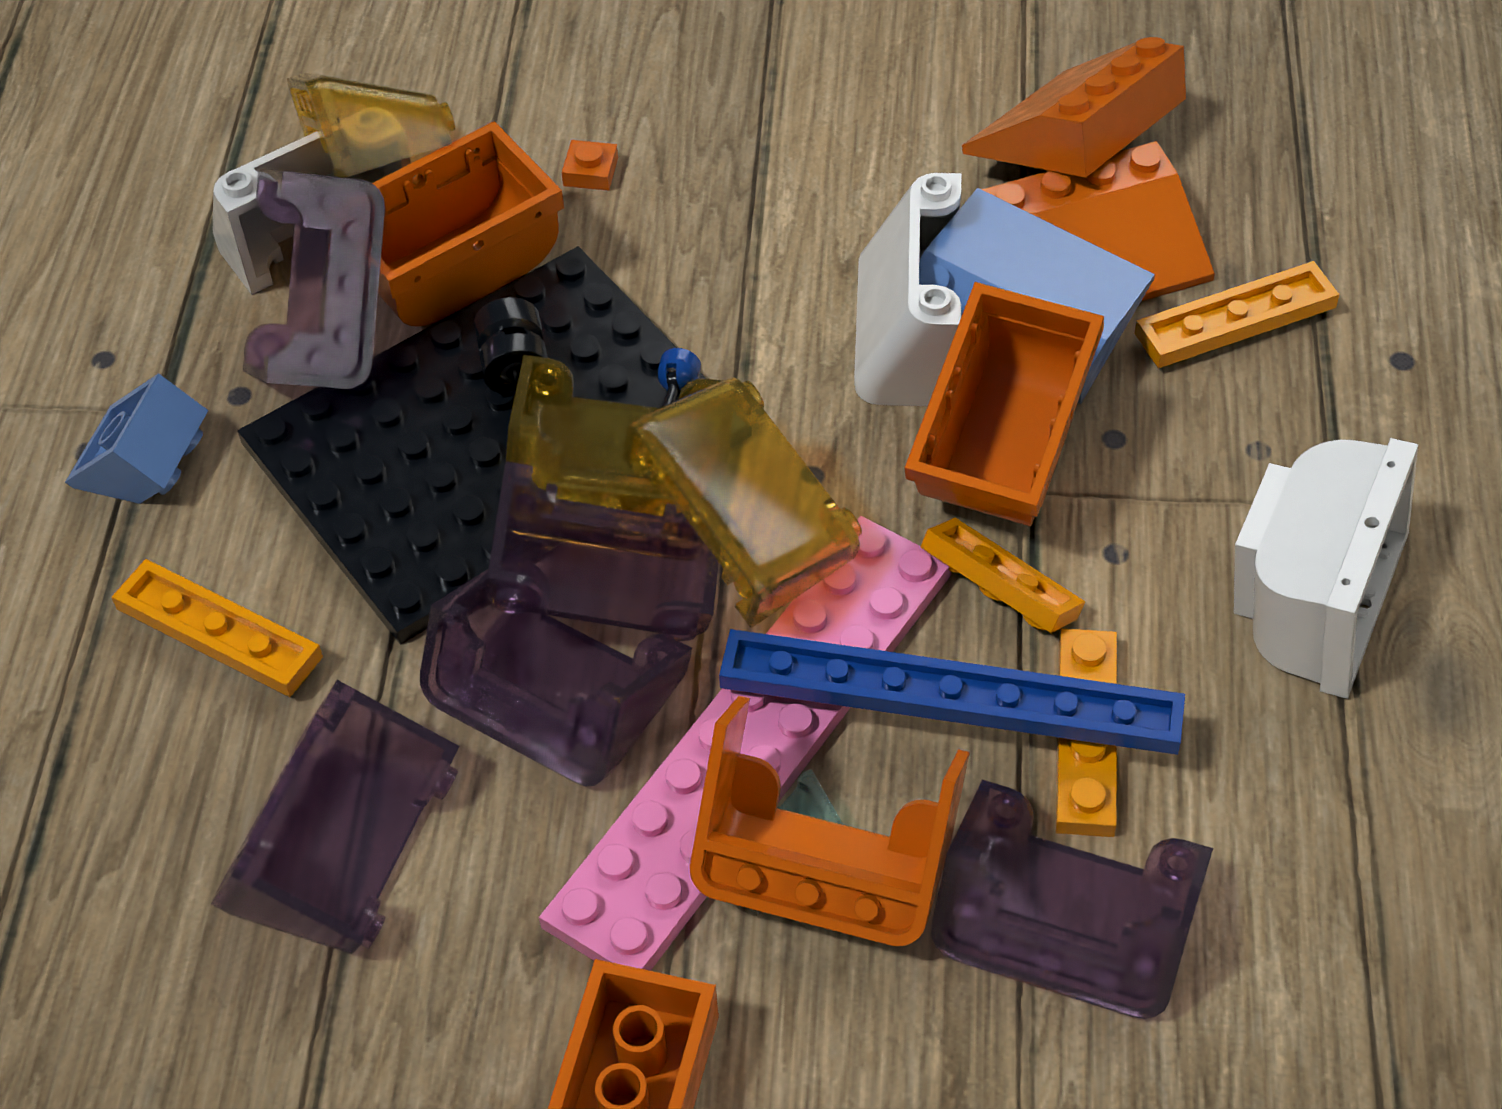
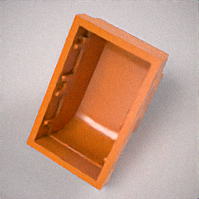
(463, 225)
(1003, 403)

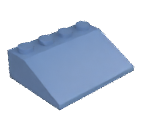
(1029, 256)

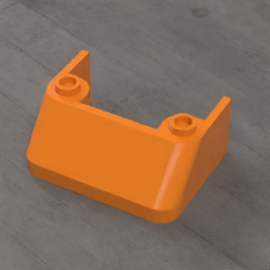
(811, 866)

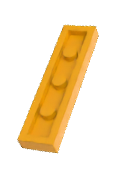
(1236, 314)
(218, 627)
(1086, 769)

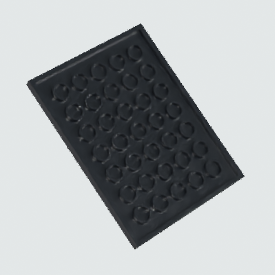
(414, 458)

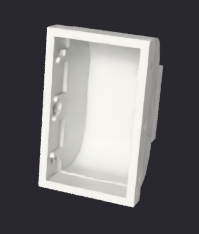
(1318, 550)

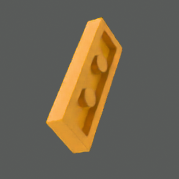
(1003, 575)

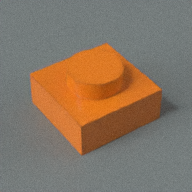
(590, 165)

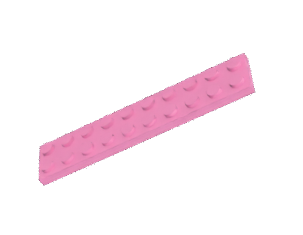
(637, 880)

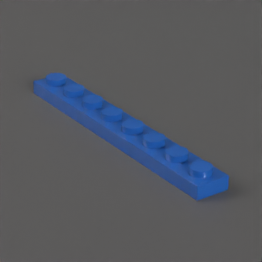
(953, 691)

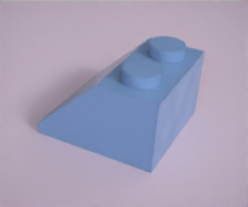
(140, 443)

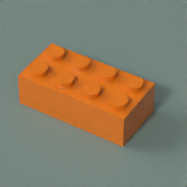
(637, 1041)

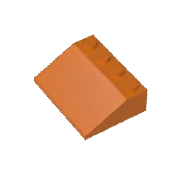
(1088, 110)
(1127, 208)

